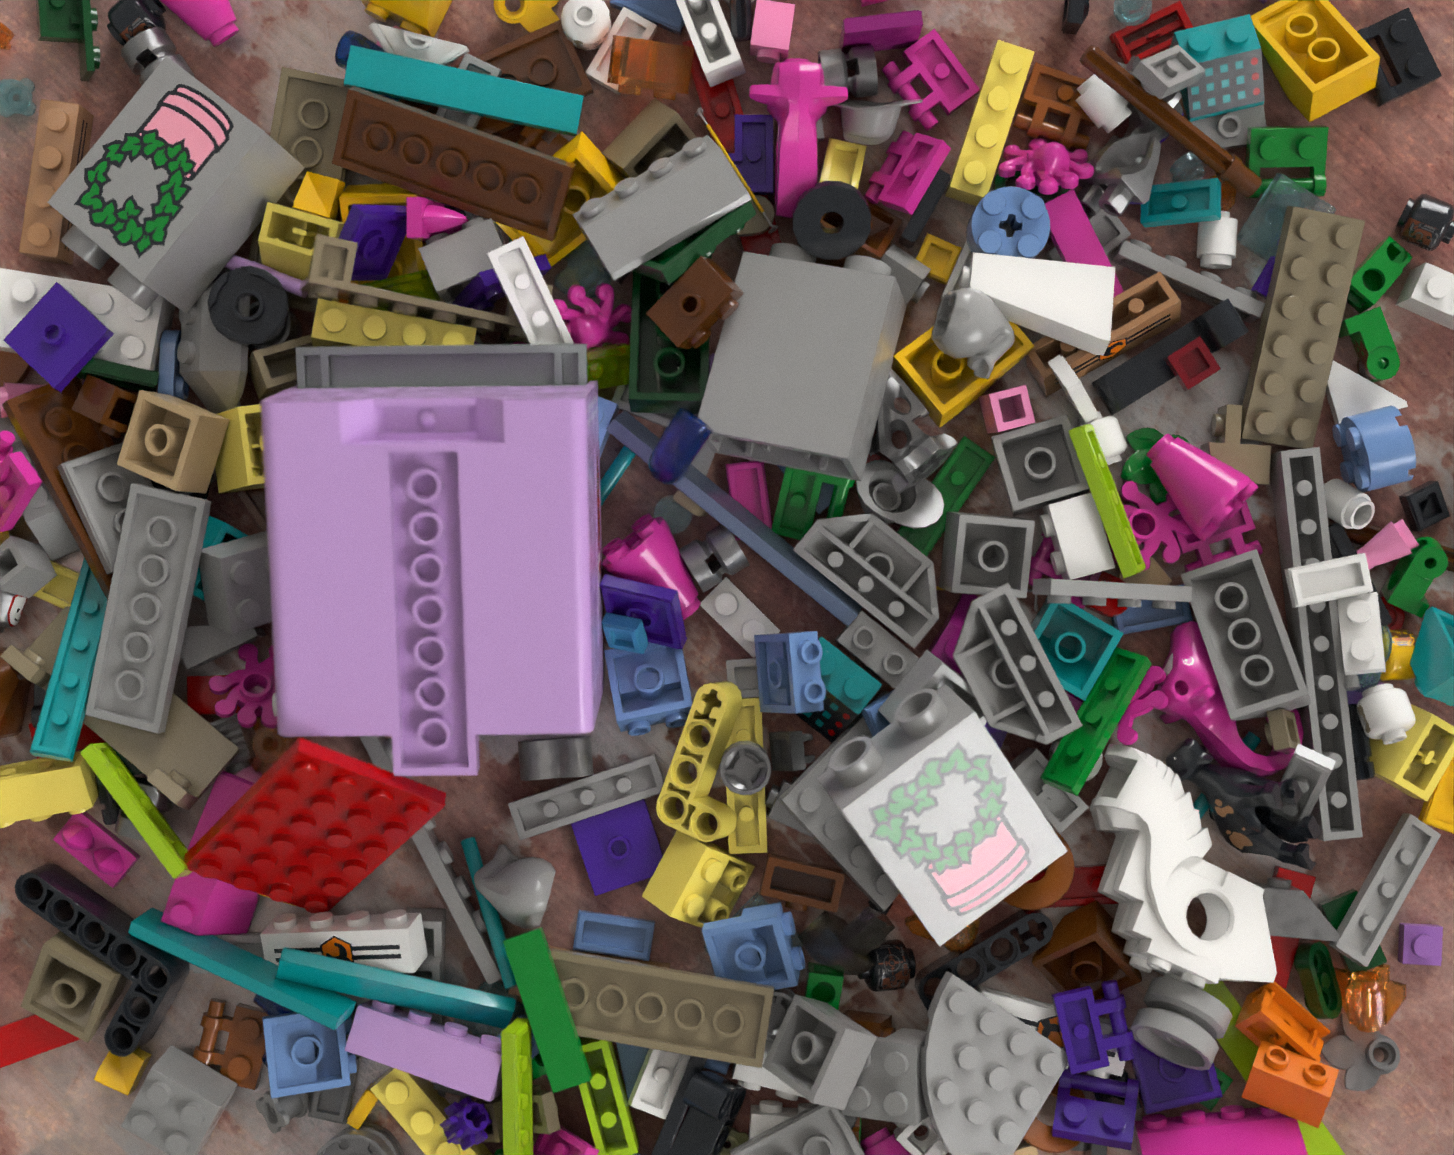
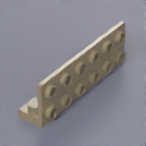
(331, 279)
(177, 761)

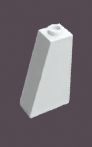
(1048, 296)

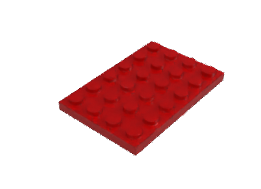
(313, 827)

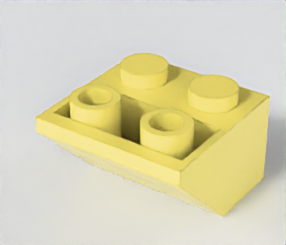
(289, 238)
(241, 454)
(1419, 760)
(697, 881)

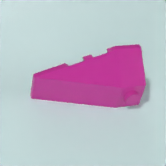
(208, 904)

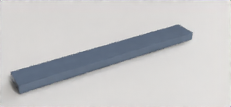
(742, 524)

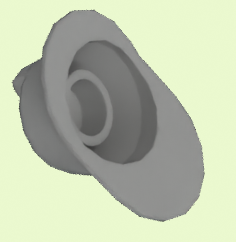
(870, 121)
(914, 507)

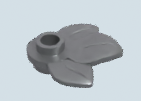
(1355, 1055)

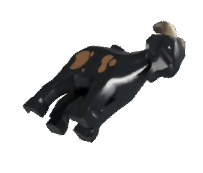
(1244, 804)

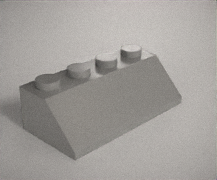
(661, 206)
(1246, 637)

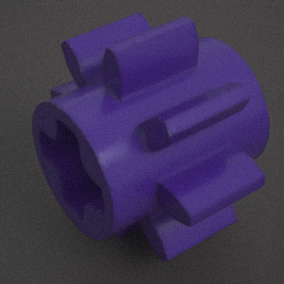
(466, 1123)

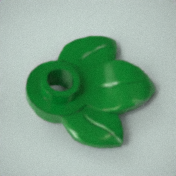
(1138, 465)

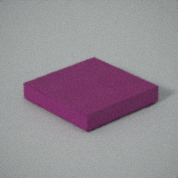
(882, 31)

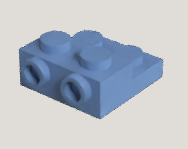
(789, 672)
(649, 688)
(756, 947)
(306, 1055)

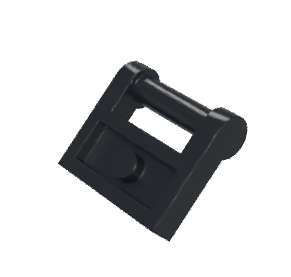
(1404, 54)

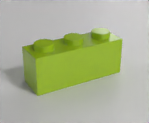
(607, 1101)

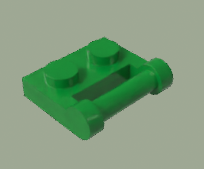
(1289, 148)
(800, 499)

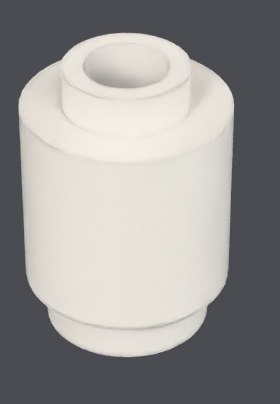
(1102, 104)
(1217, 242)
(1348, 505)

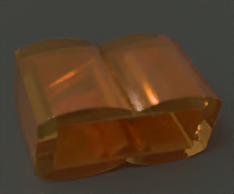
(650, 65)

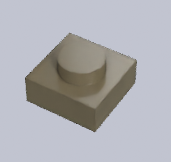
(1282, 731)

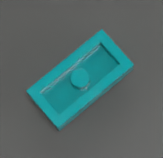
(1182, 203)

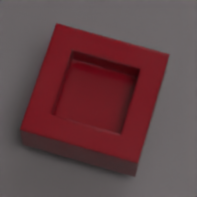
(1192, 363)

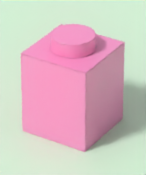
(771, 31)
(1007, 409)

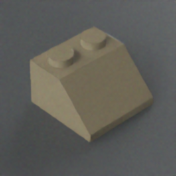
(650, 136)
(72, 987)

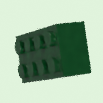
(660, 372)

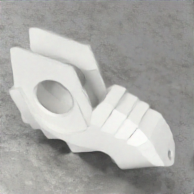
(1160, 869)

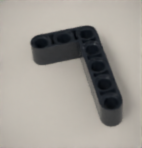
(110, 946)

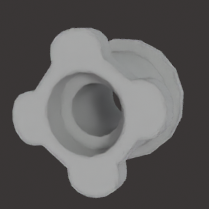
(282, 1109)

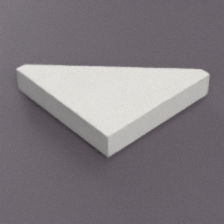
(417, 45)
(1354, 394)

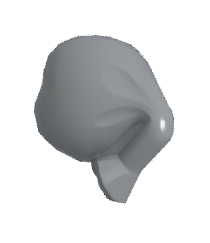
(972, 328)
(516, 886)

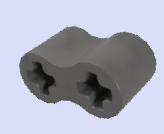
(555, 758)

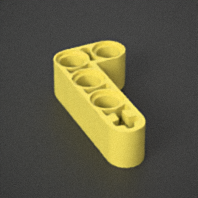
(706, 759)

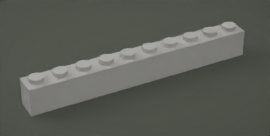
(1316, 637)

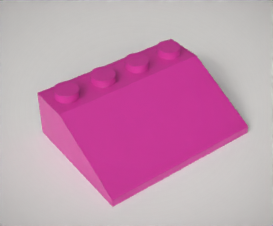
(1220, 1133)

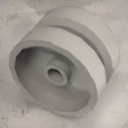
(1181, 1023)

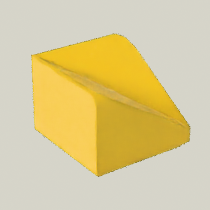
(319, 195)
(123, 1072)

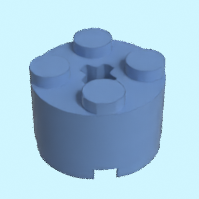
(1013, 206)
(1375, 449)

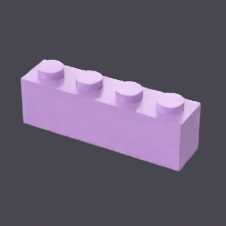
(427, 1048)

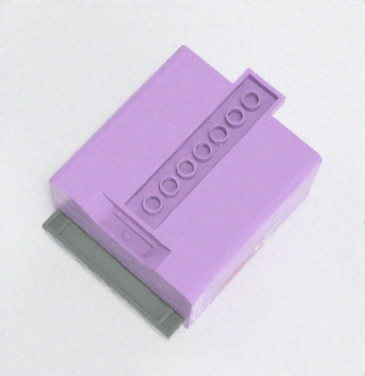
(435, 546)

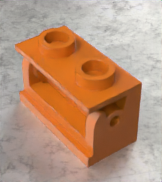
(1281, 1020)
(1290, 1083)

